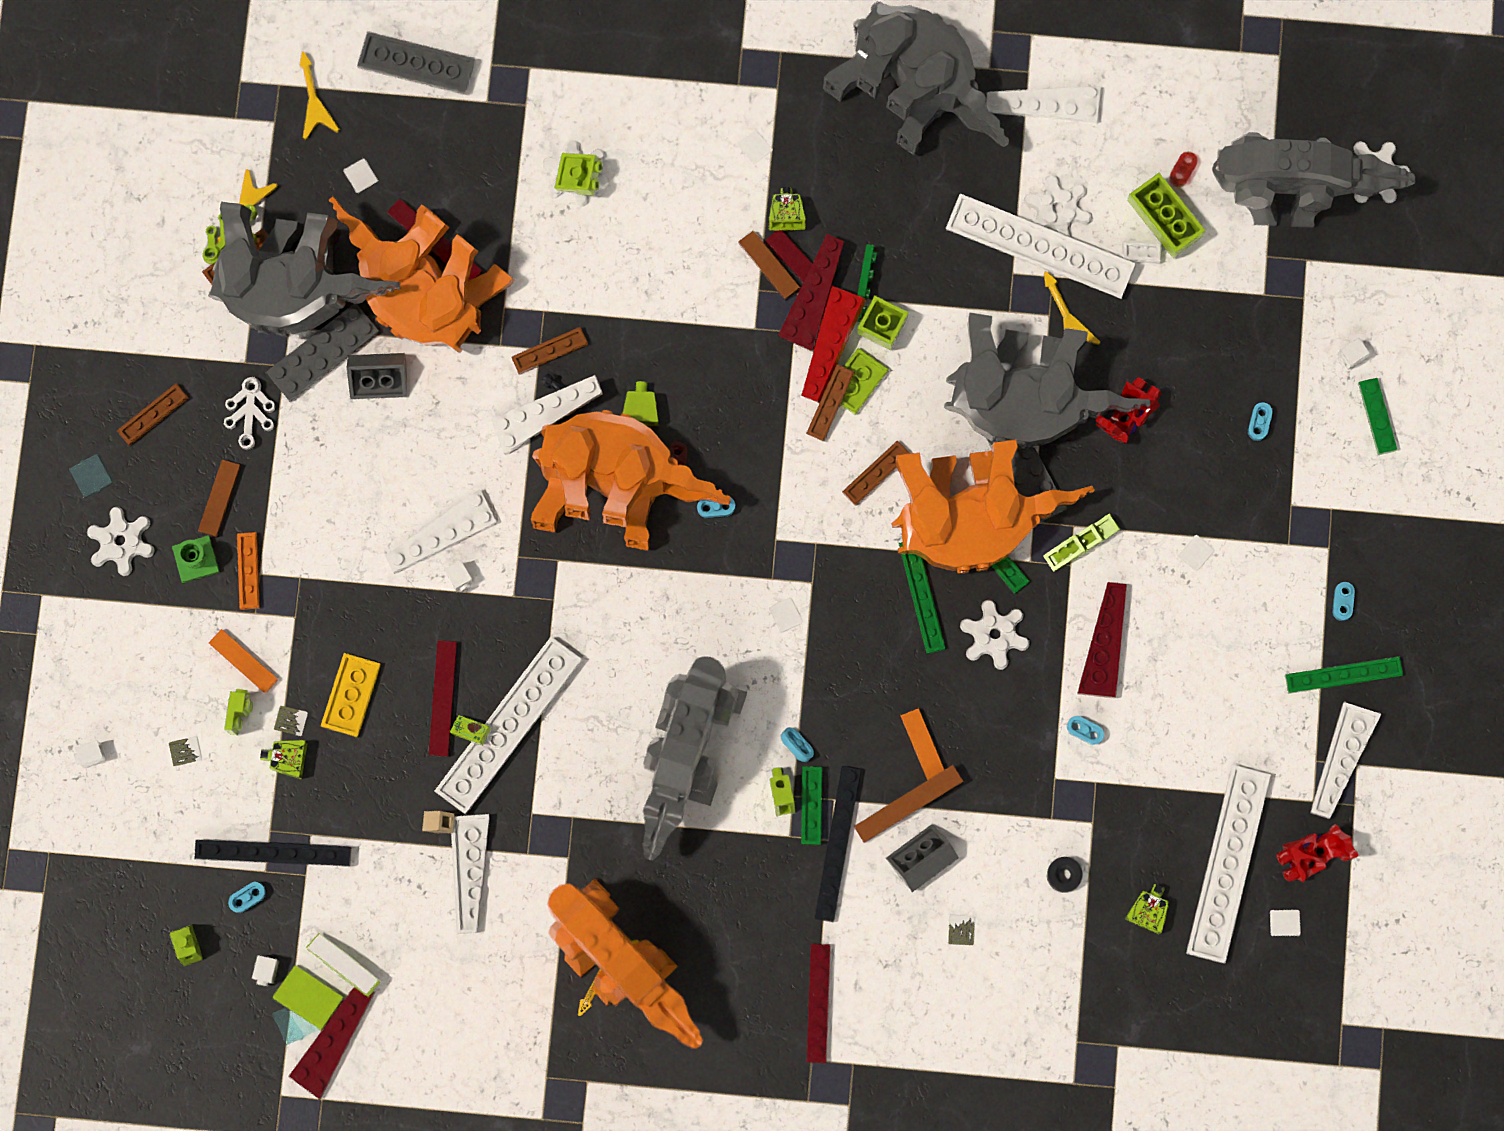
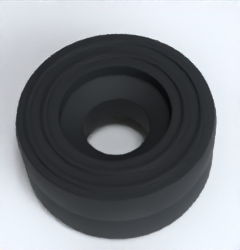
(1069, 864)

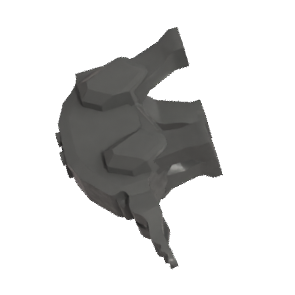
(926, 63)
(1312, 170)
(282, 287)
(1030, 401)
(677, 760)

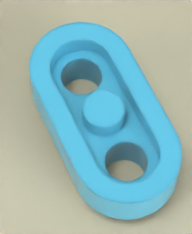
(1260, 422)
(715, 509)
(1343, 600)
(1086, 728)
(797, 744)
(247, 897)

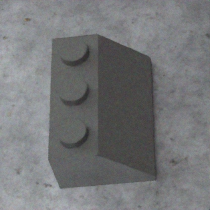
(377, 376)
(922, 857)

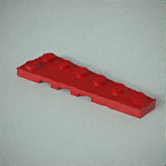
(836, 327)

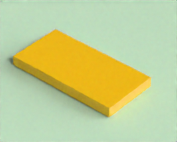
(350, 695)

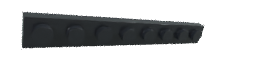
(837, 844)
(273, 853)

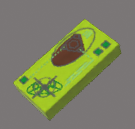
(470, 730)

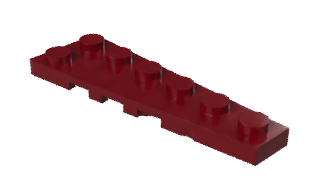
(808, 308)
(1103, 657)
(324, 1054)

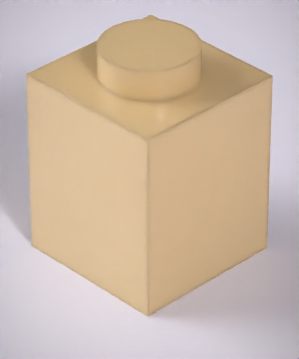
(438, 822)

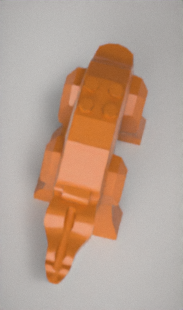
(430, 304)
(620, 462)
(977, 523)
(630, 971)

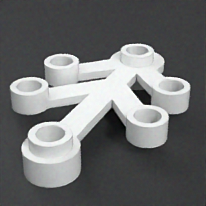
(249, 410)

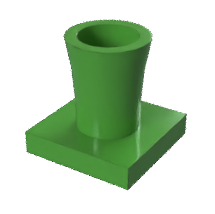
(202, 565)

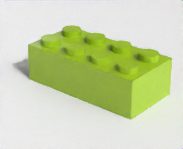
(1166, 215)

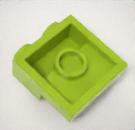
(578, 173)
(238, 706)

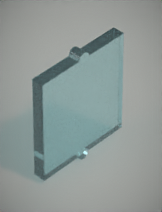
(90, 476)
(292, 1026)

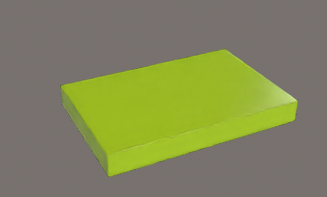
(866, 378)
(308, 997)

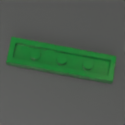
(866, 275)
(1377, 416)
(811, 805)

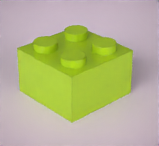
(882, 323)

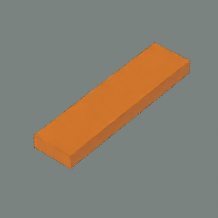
(248, 571)
(243, 661)
(922, 743)

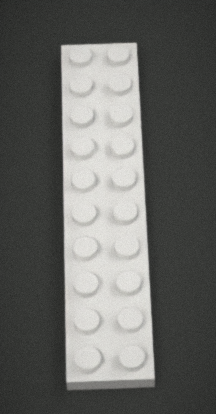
(1040, 246)
(508, 725)
(1228, 864)

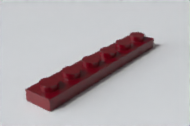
(818, 1003)

